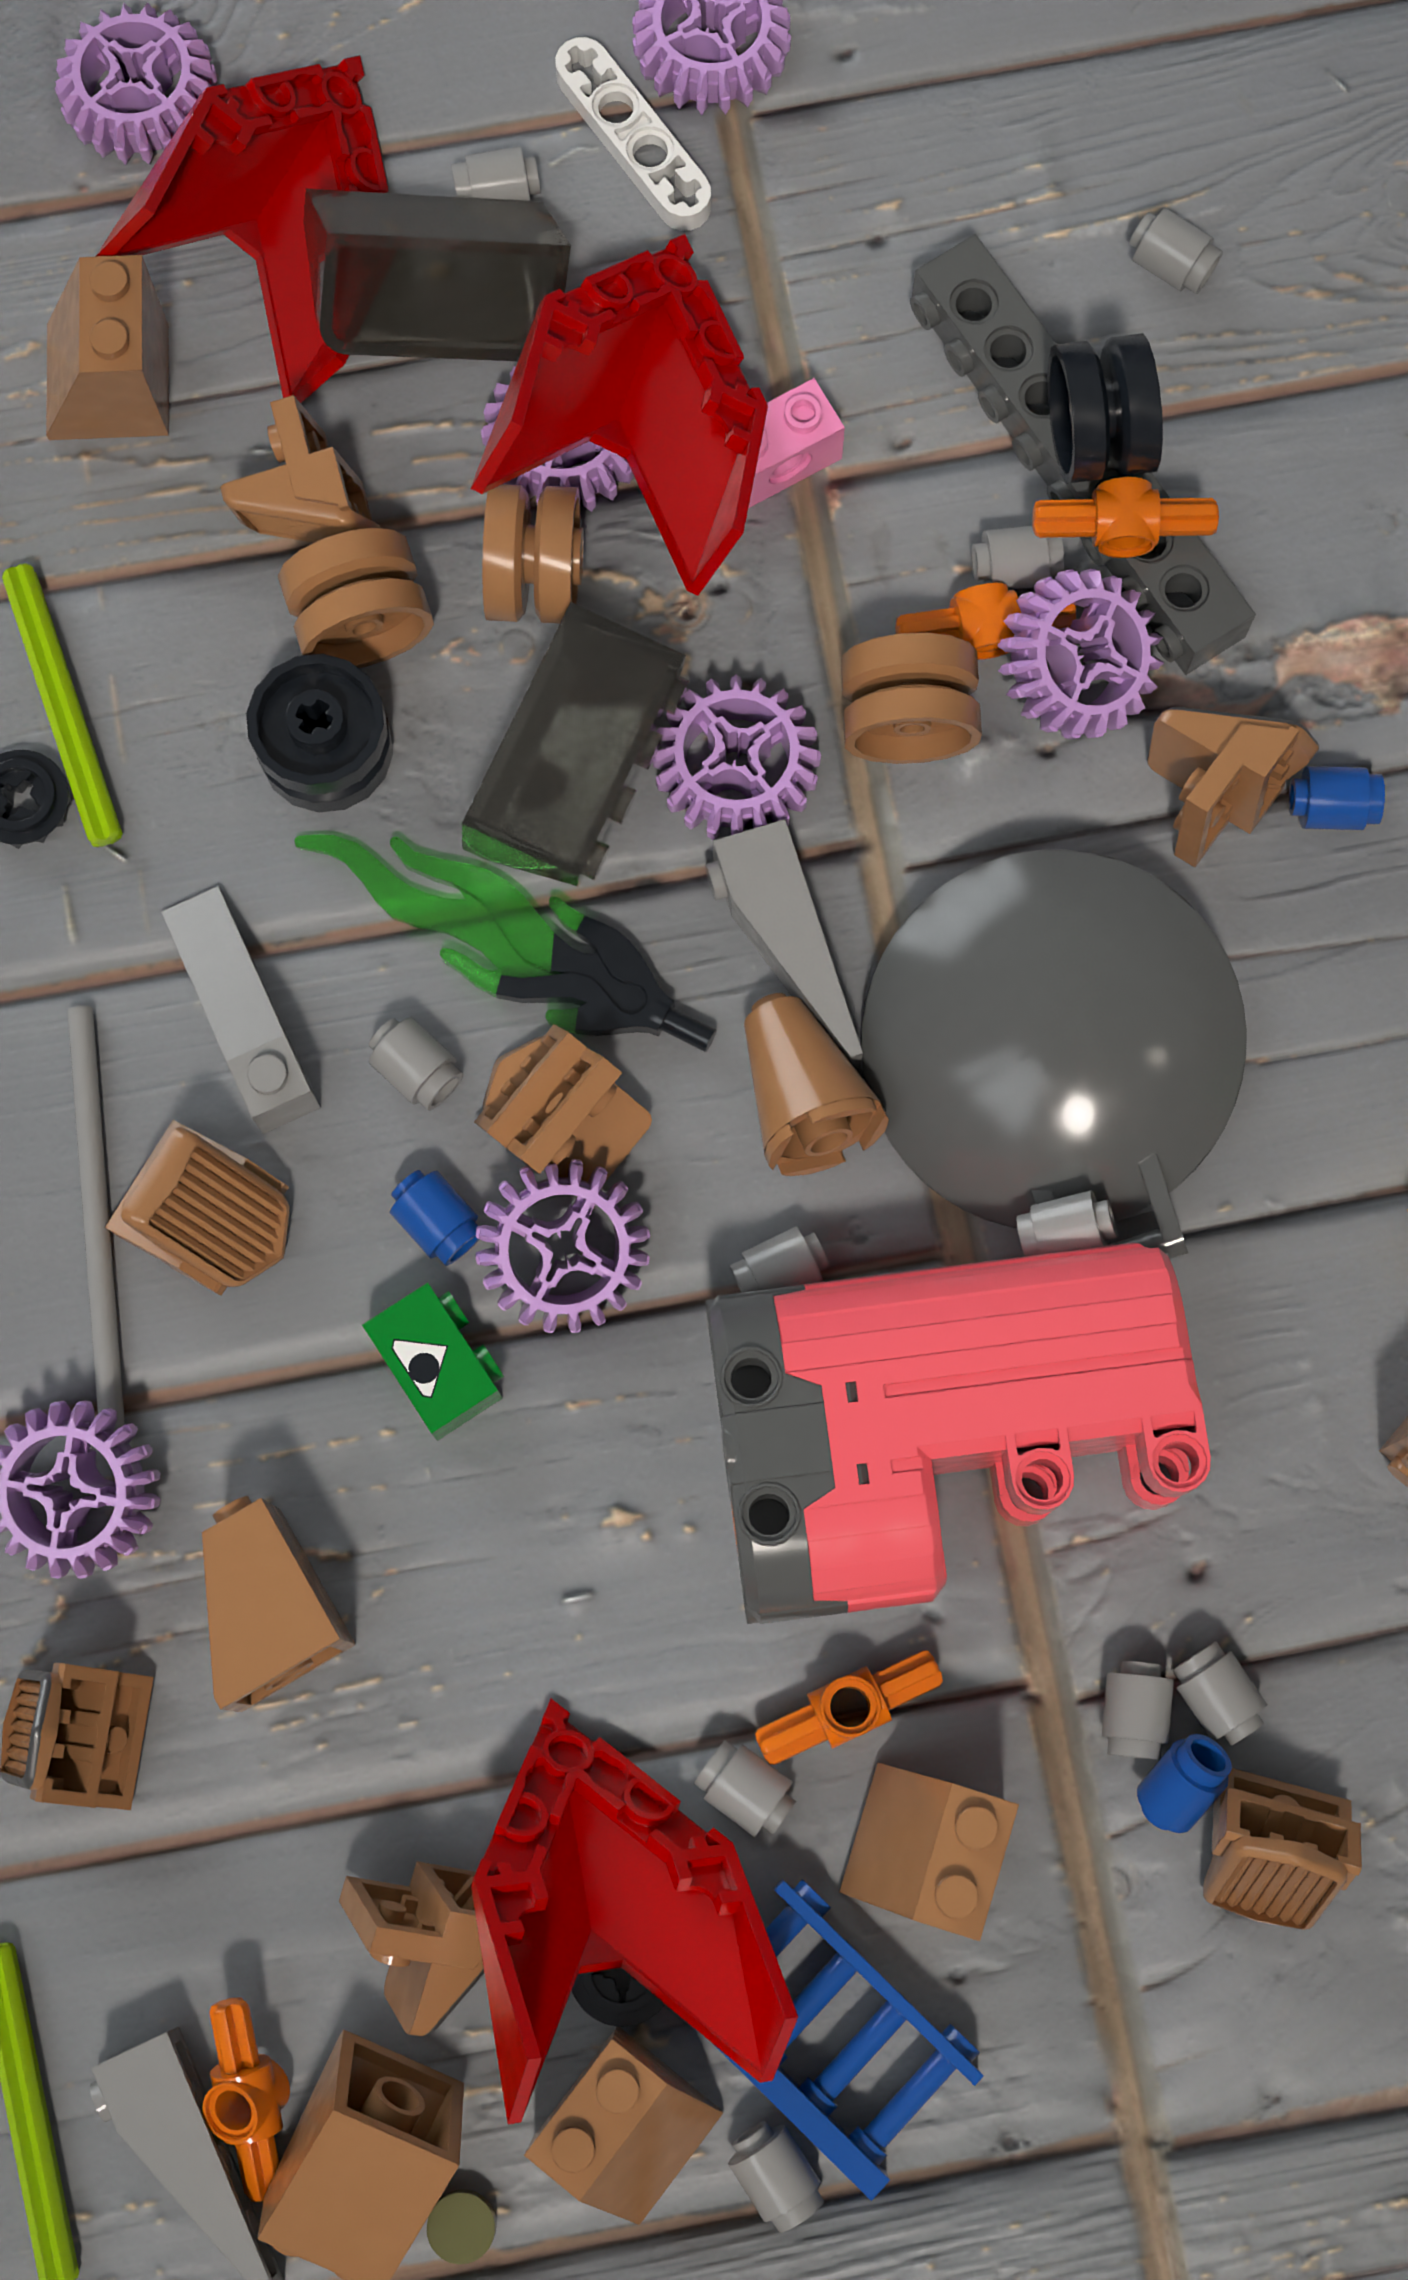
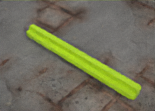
(62, 705)
(32, 2130)

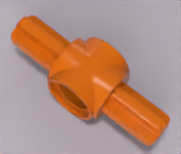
(1125, 517)
(976, 617)
(882, 1691)
(245, 2096)

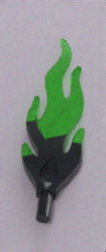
(531, 961)

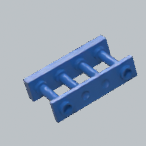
(813, 2101)

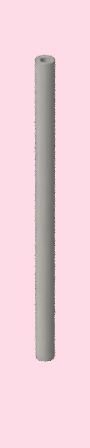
(95, 1212)

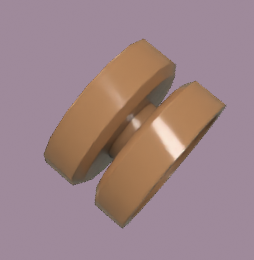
(528, 554)
(356, 596)
(911, 698)

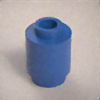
(1337, 798)
(435, 1216)
(1184, 1783)

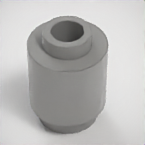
(497, 175)
(1175, 250)
(1016, 557)
(414, 1062)
(1066, 1225)
(781, 1262)
(1220, 1693)
(1137, 1711)
(746, 1789)
(776, 2175)

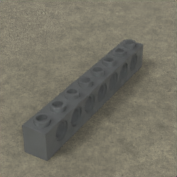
(973, 281)

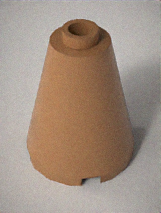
(806, 1090)

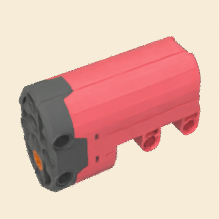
(873, 1384)

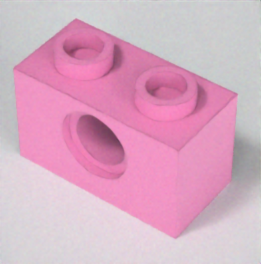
(797, 440)

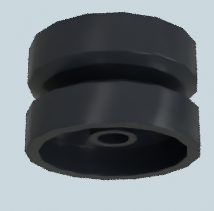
(1105, 408)
(320, 732)

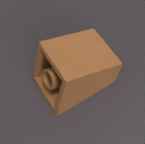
(108, 354)
(263, 1606)
(929, 1850)
(622, 2130)
(364, 2162)

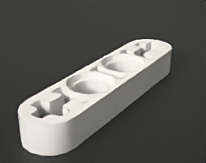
(638, 130)

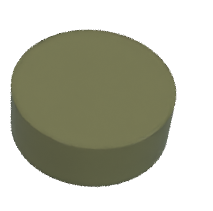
(461, 2226)

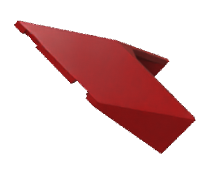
(244, 174)
(653, 376)
(610, 1875)

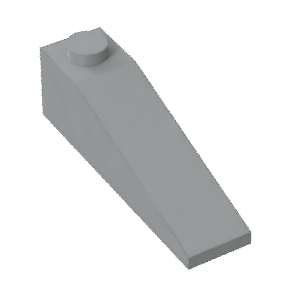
(776, 912)
(240, 1011)
(158, 2112)

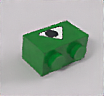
(434, 1361)

